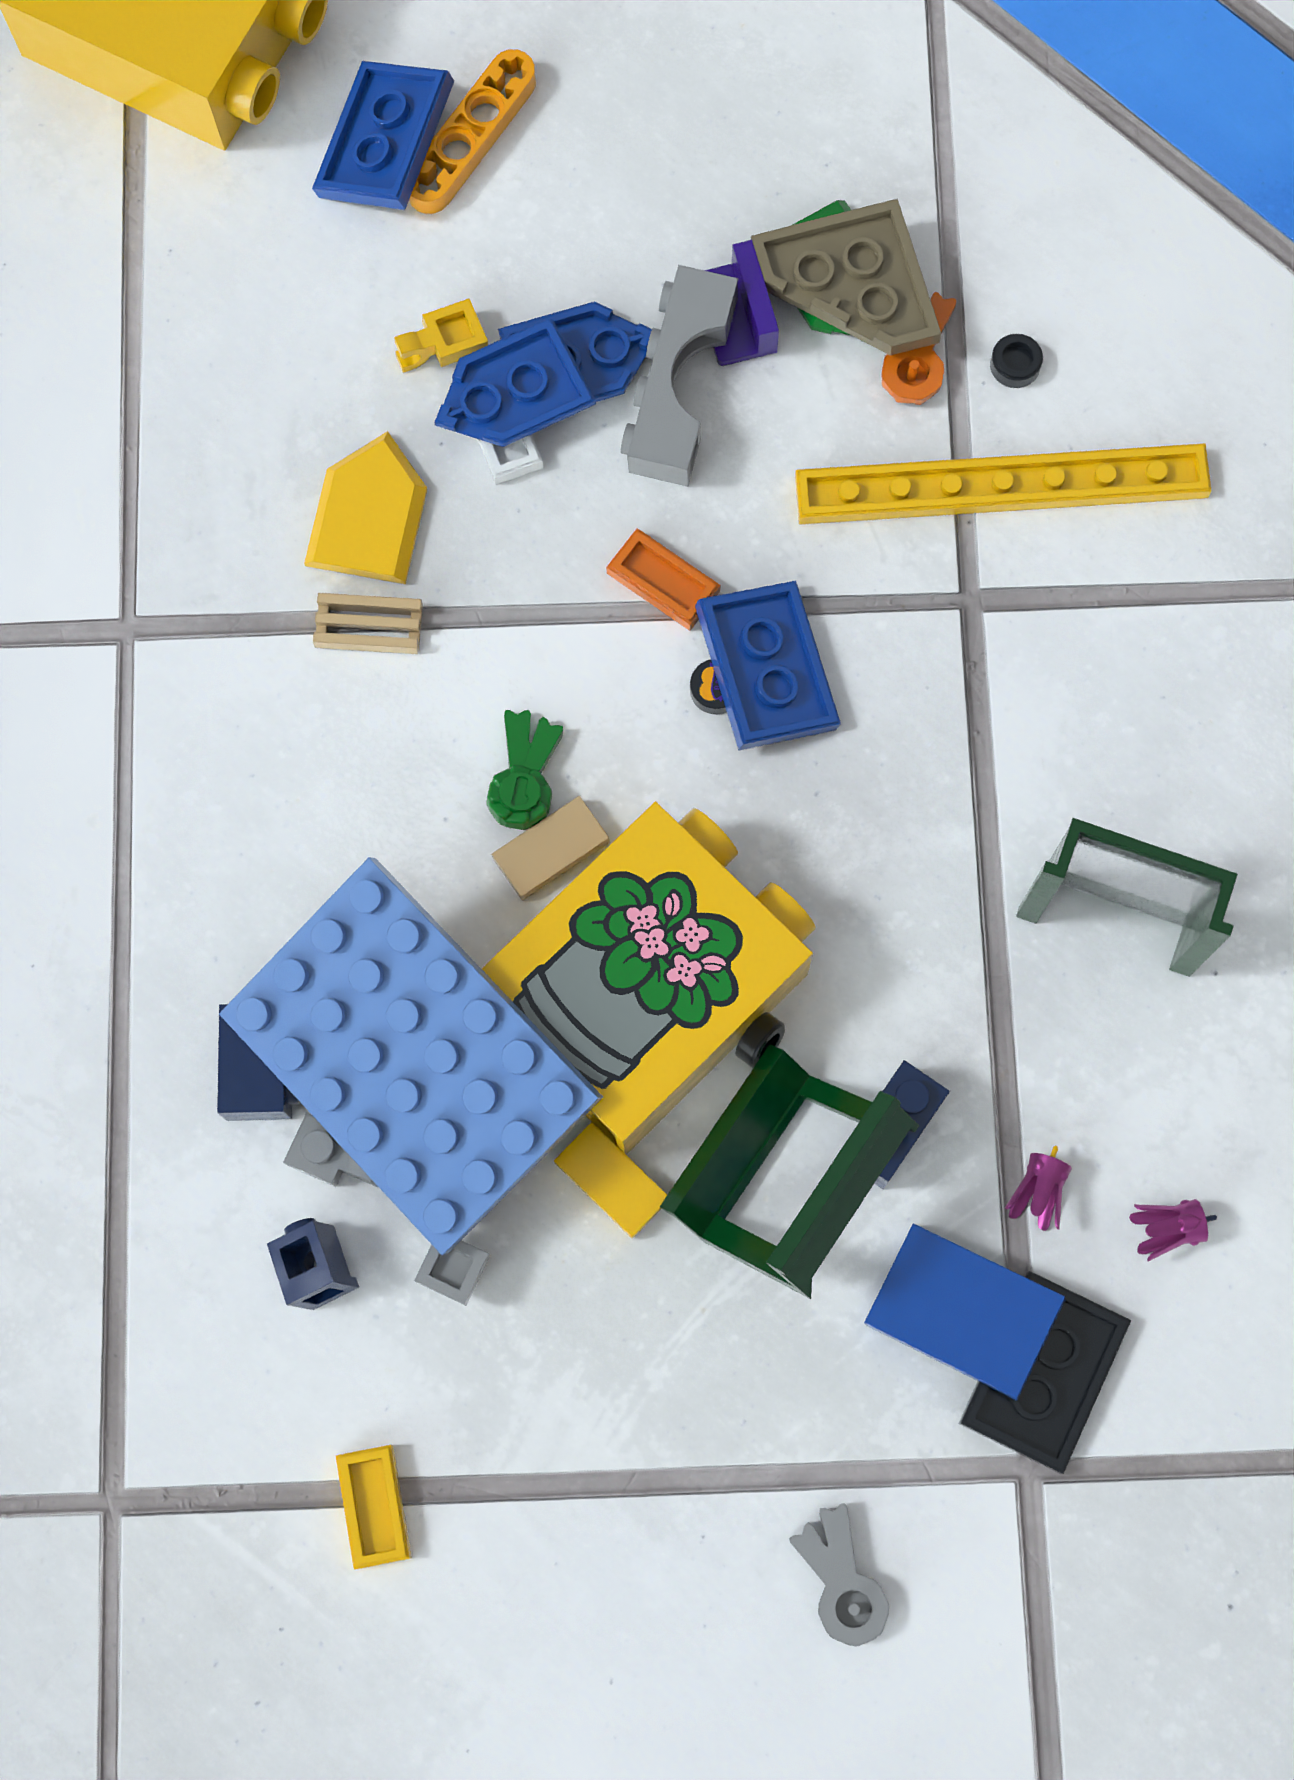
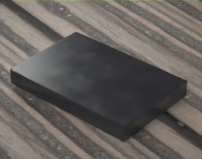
(1060, 1388)

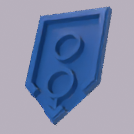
(601, 344)
(515, 387)

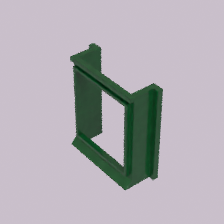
(743, 1142)

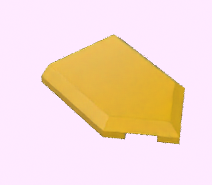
(368, 514)

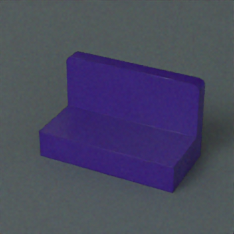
(753, 325)

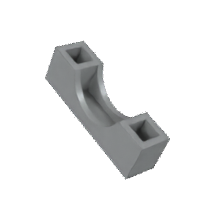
(696, 318)

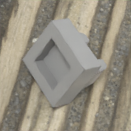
(453, 1273)

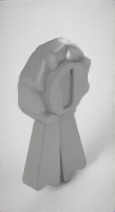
(851, 1603)

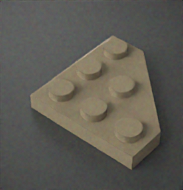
(854, 275)

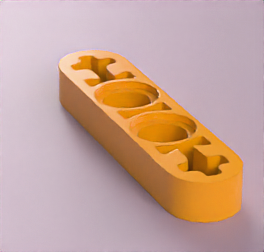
(476, 134)

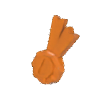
(918, 373)

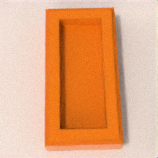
(661, 578)

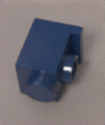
(294, 1261)

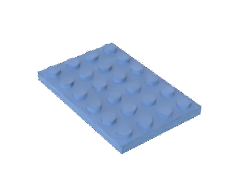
(410, 1055)

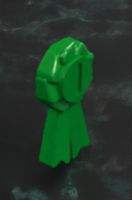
(521, 794)

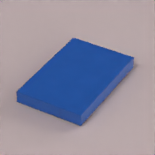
(383, 135)
(767, 665)
(965, 1311)

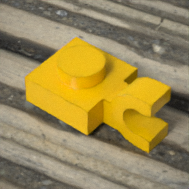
(446, 332)

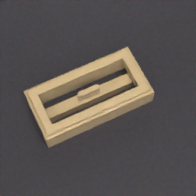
(368, 604)

